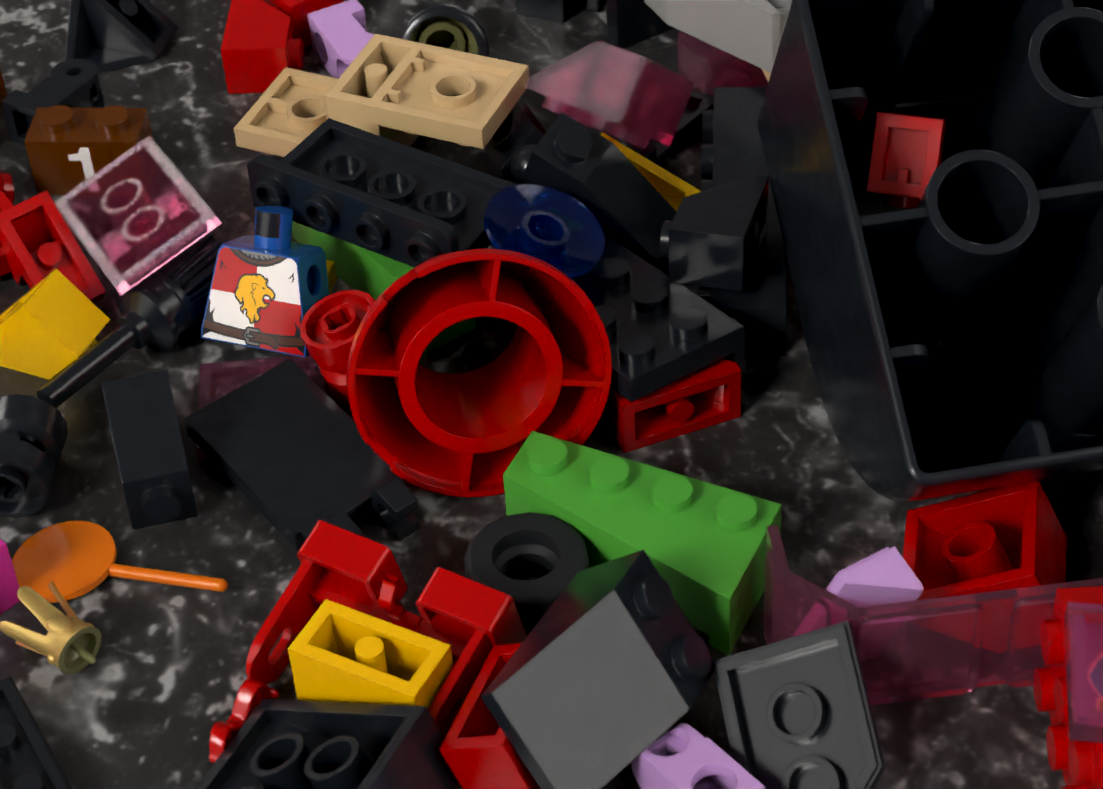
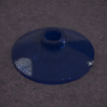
(546, 226)

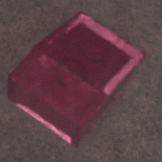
(136, 214)

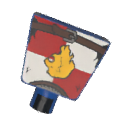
(265, 286)

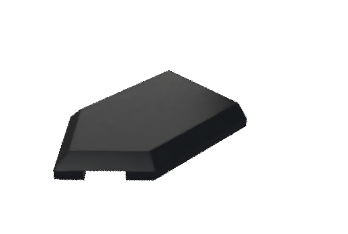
(802, 712)

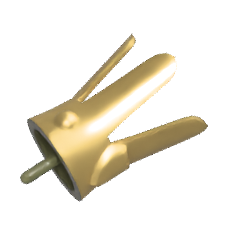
(69, 640)

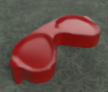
(247, 699)

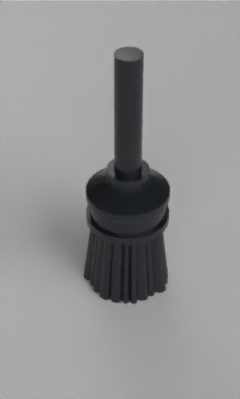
(151, 315)

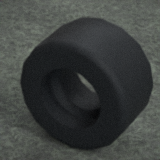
(522, 548)

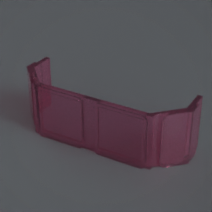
(921, 644)

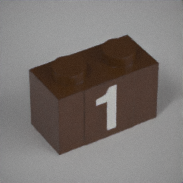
(75, 143)

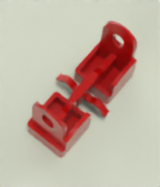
(368, 579)

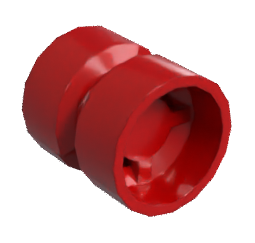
(329, 333)

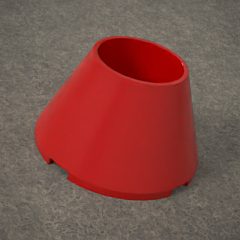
(467, 427)

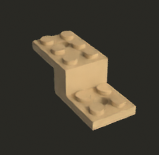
(390, 91)

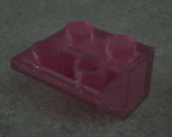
(615, 93)

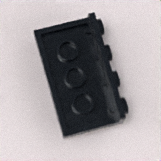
(377, 193)
(656, 326)

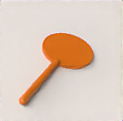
(81, 558)

